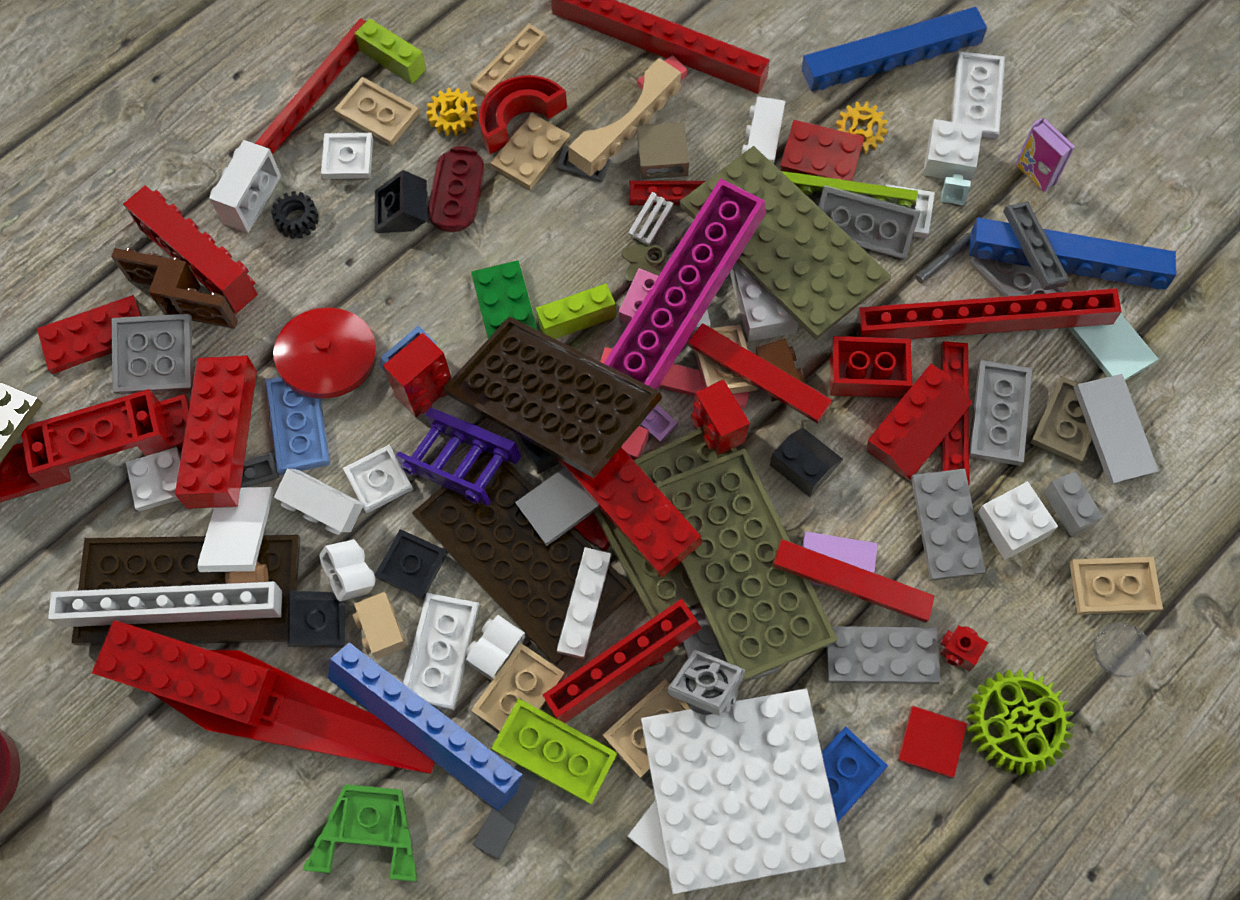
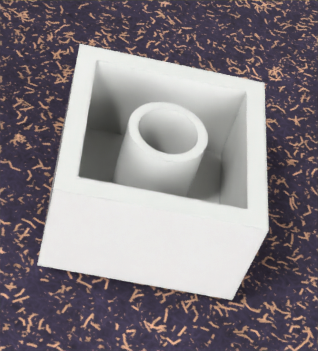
(952, 150)
(1016, 520)

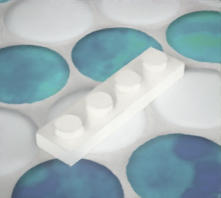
(584, 603)

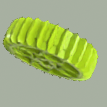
(1024, 711)

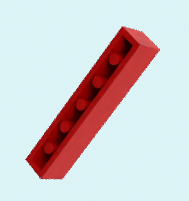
(622, 661)

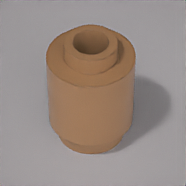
(260, 574)

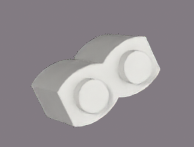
(347, 570)
(494, 646)

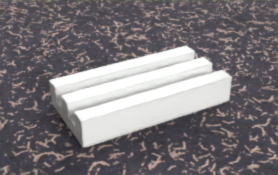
(660, 202)

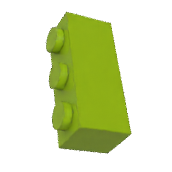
(390, 51)
(576, 312)

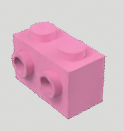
(636, 294)

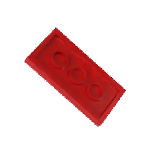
(83, 335)

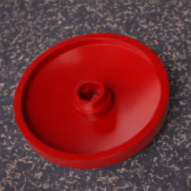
(325, 353)

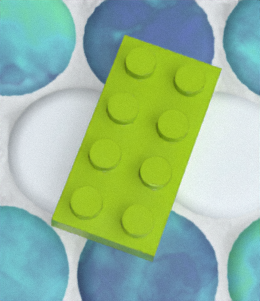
(554, 751)

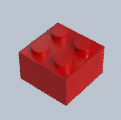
(719, 417)

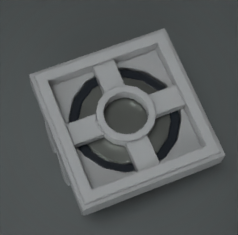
(705, 685)

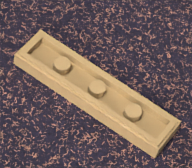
(509, 59)

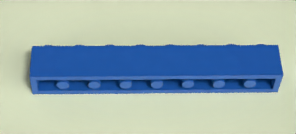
(893, 49)
(1080, 255)
(424, 726)

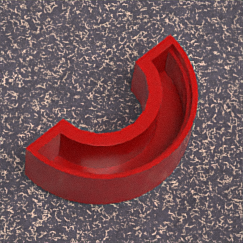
(515, 97)

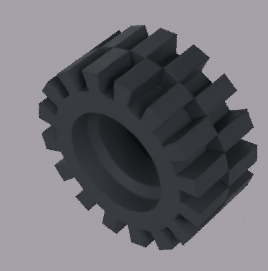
(290, 204)

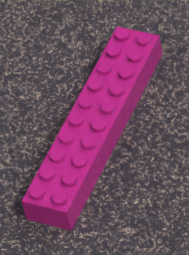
(687, 284)

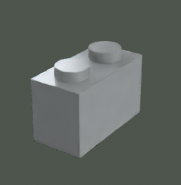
(1073, 504)

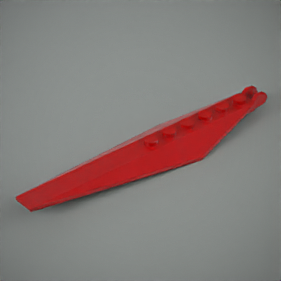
(314, 721)

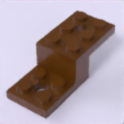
(174, 287)

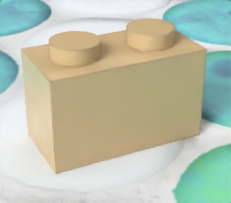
(379, 625)

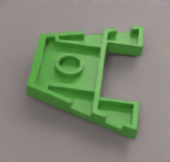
(367, 818)

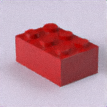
(821, 151)
(870, 367)
(418, 375)

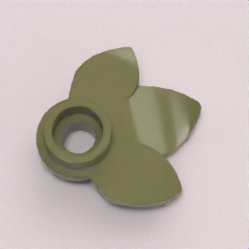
(640, 256)

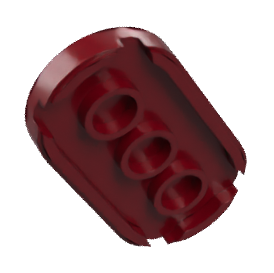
(456, 189)

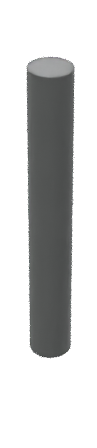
(943, 259)

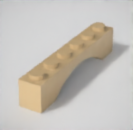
(596, 146)

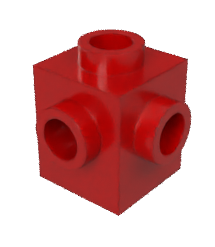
(962, 647)

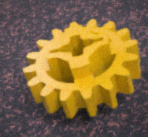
(452, 112)
(855, 118)

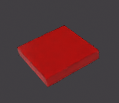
(932, 742)

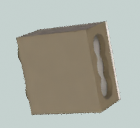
(662, 151)

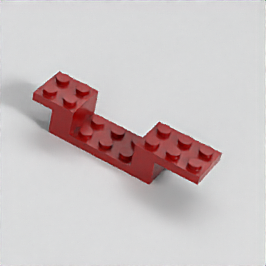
(88, 434)

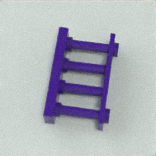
(460, 432)

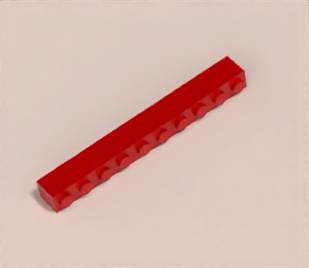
(668, 39)
(990, 315)

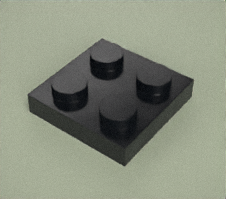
(411, 564)
(315, 620)

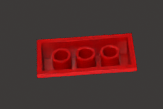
(919, 422)

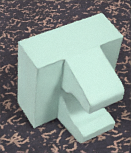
(955, 190)

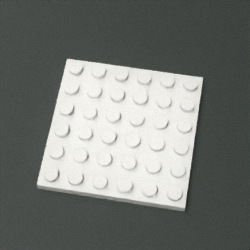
(741, 792)

